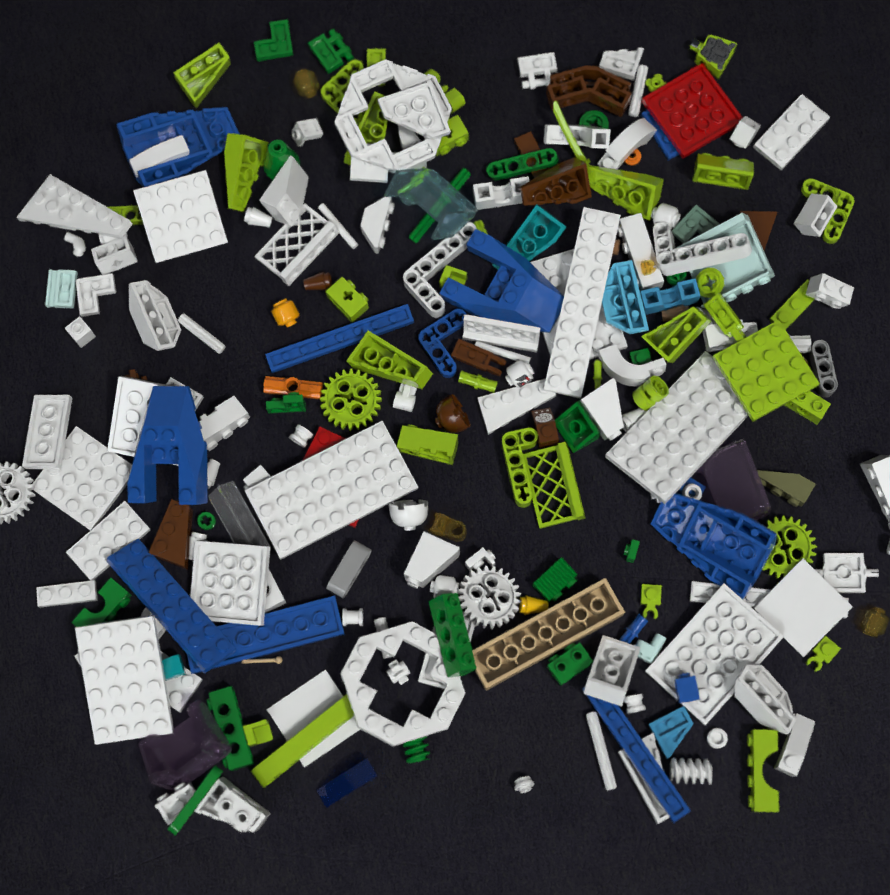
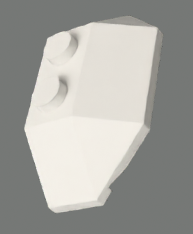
(153, 316)
(764, 698)

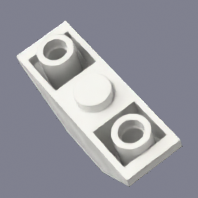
(376, 222)

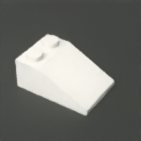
(286, 193)
(612, 670)

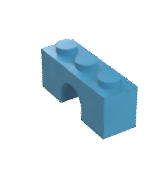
(683, 293)

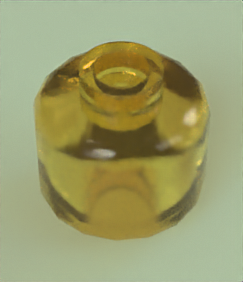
(306, 83)
(874, 622)

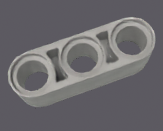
(826, 360)
(349, 569)

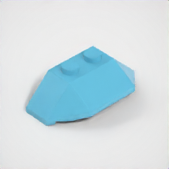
(623, 300)

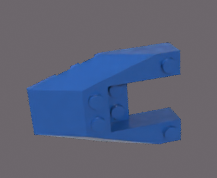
(516, 292)
(170, 437)

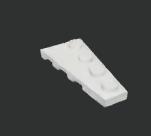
(509, 404)
(654, 806)

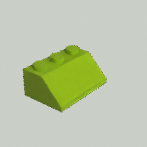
(723, 171)

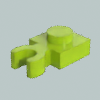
(650, 597)
(824, 651)

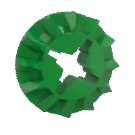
(592, 116)

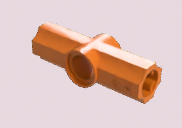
(280, 386)

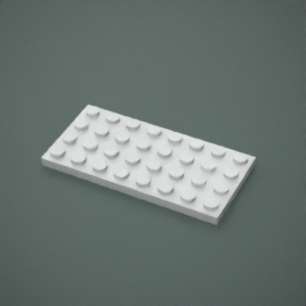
(680, 430)
(331, 489)

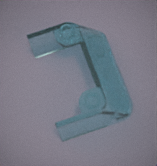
(435, 197)

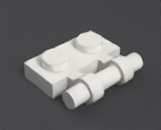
(537, 65)

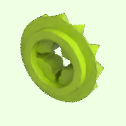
(702, 279)

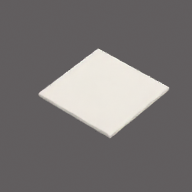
(803, 607)
(304, 706)

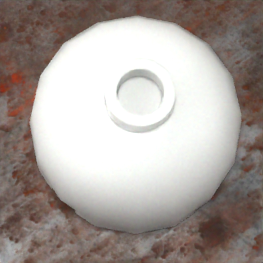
(408, 513)

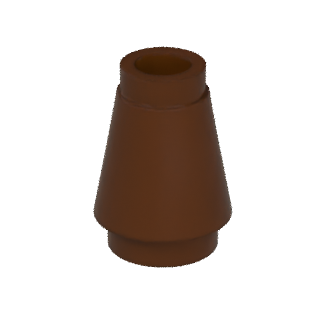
(318, 282)

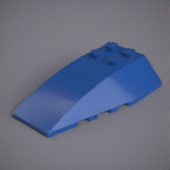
(202, 131)
(717, 540)

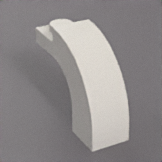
(585, 135)
(629, 140)
(628, 373)

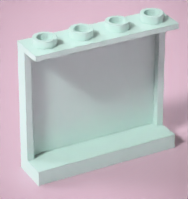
(739, 274)

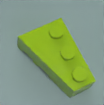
(677, 334)

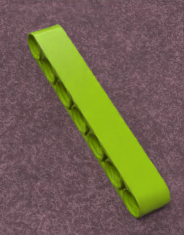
(303, 742)

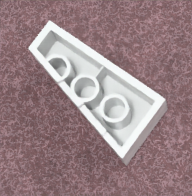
(878, 475)

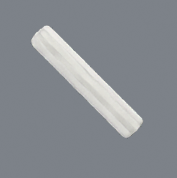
(638, 90)
(201, 333)

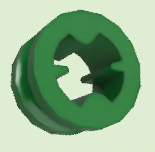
(208, 515)

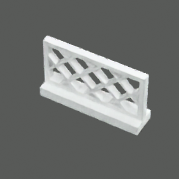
(305, 255)
(501, 333)

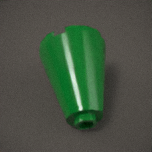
(276, 156)

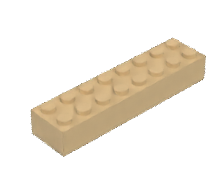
(546, 633)

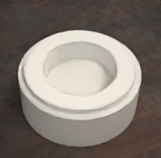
(717, 738)

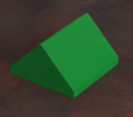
(577, 427)

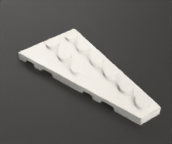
(70, 209)

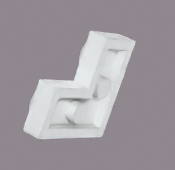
(90, 288)

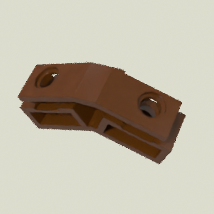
(607, 92)

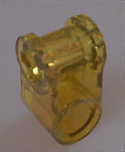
(446, 527)

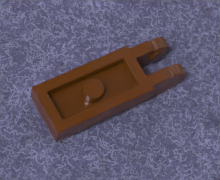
(476, 357)

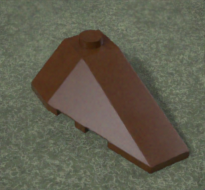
(561, 184)

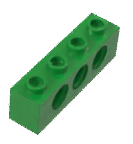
(452, 635)
(215, 702)

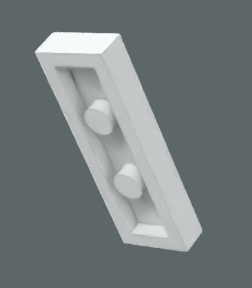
(66, 593)

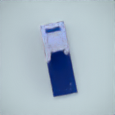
(347, 783)

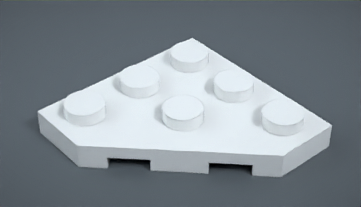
(416, 110)

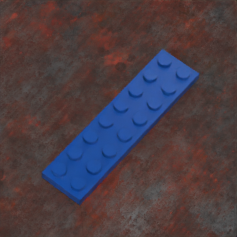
(171, 605)
(281, 631)

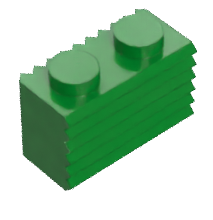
(555, 580)

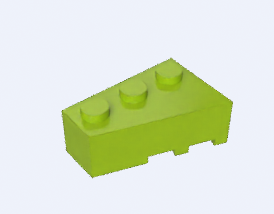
(202, 73)
(428, 444)

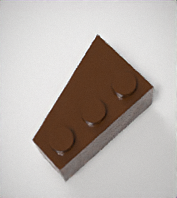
(173, 535)

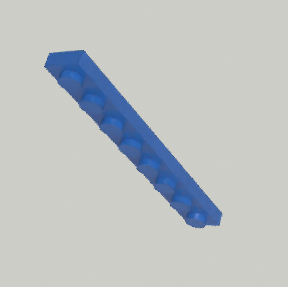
(339, 338)
(641, 758)

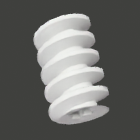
(690, 770)

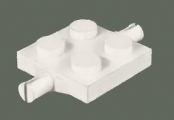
(846, 572)

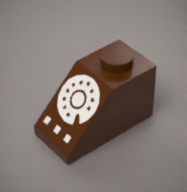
(545, 427)

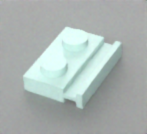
(61, 289)

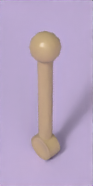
(278, 660)

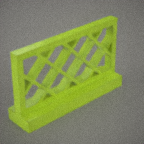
(570, 482)

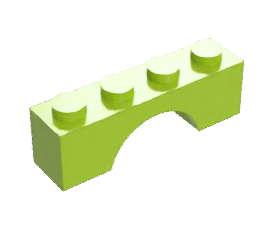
(762, 796)

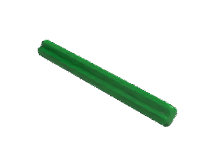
(427, 220)

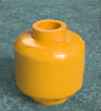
(285, 313)

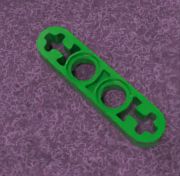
(522, 167)
(195, 800)

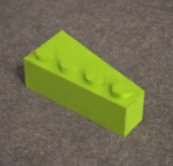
(372, 125)
(386, 361)

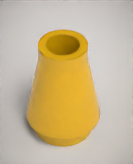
(532, 605)

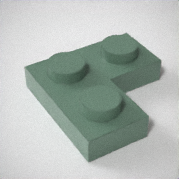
(695, 221)

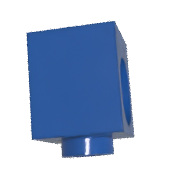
(686, 688)

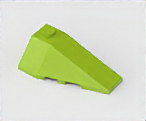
(242, 163)
(629, 189)

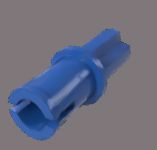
(634, 629)

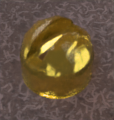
(647, 267)

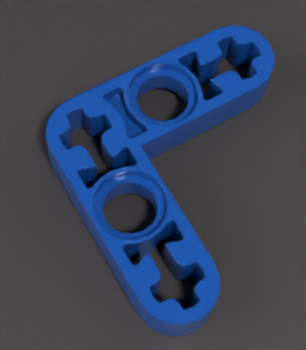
(435, 342)

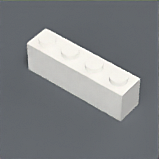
(639, 248)

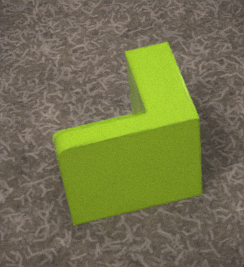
(453, 273)
(258, 733)

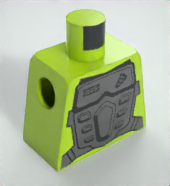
(714, 53)

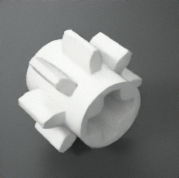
(398, 672)

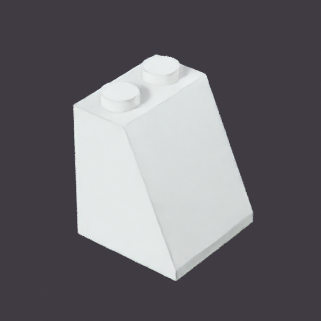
(605, 409)
(429, 560)

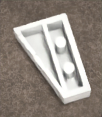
(223, 421)
(213, 796)

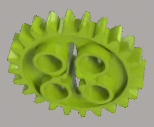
(356, 383)
(801, 542)

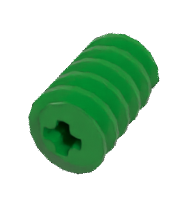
(416, 750)

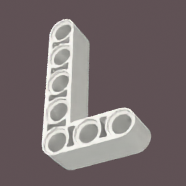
(697, 255)
(436, 265)

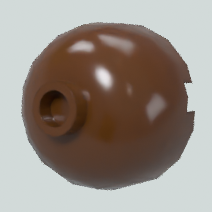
(451, 415)

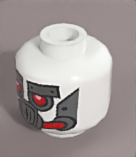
(519, 373)

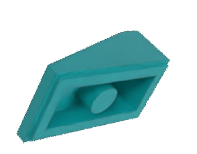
(173, 667)

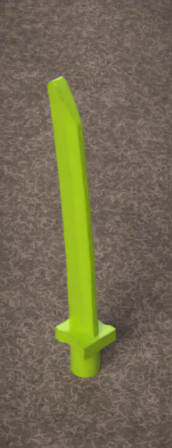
(568, 134)

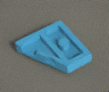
(671, 730)

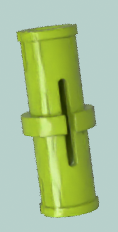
(477, 381)

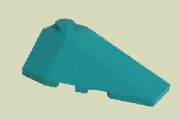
(536, 234)

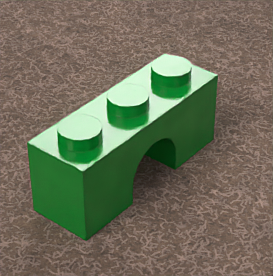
(115, 598)

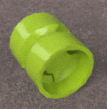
(650, 392)

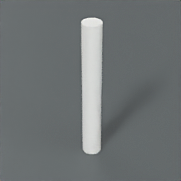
(342, 231)
(502, 352)

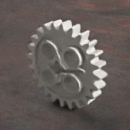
(20, 484)
(503, 587)

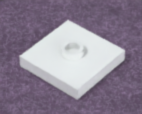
(366, 171)

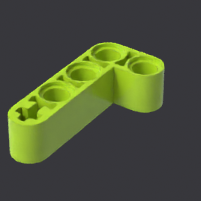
(520, 468)

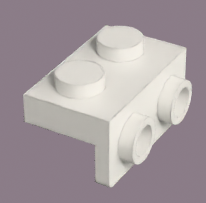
(172, 804)

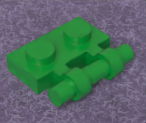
(326, 53)

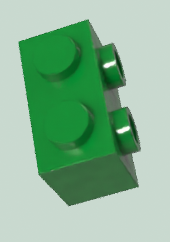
(569, 664)

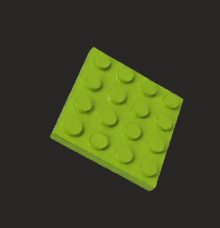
(765, 370)

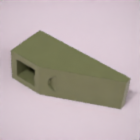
(789, 485)

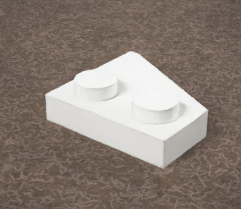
(621, 62)

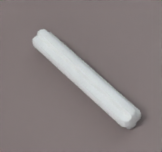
(601, 751)

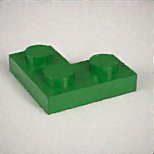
(278, 46)
(291, 403)

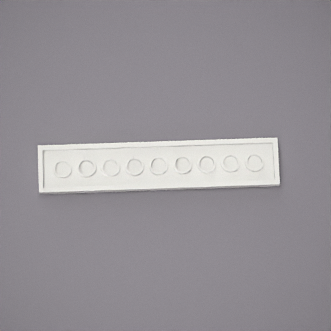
(582, 302)

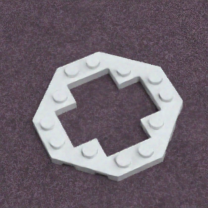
(354, 103)
(361, 695)

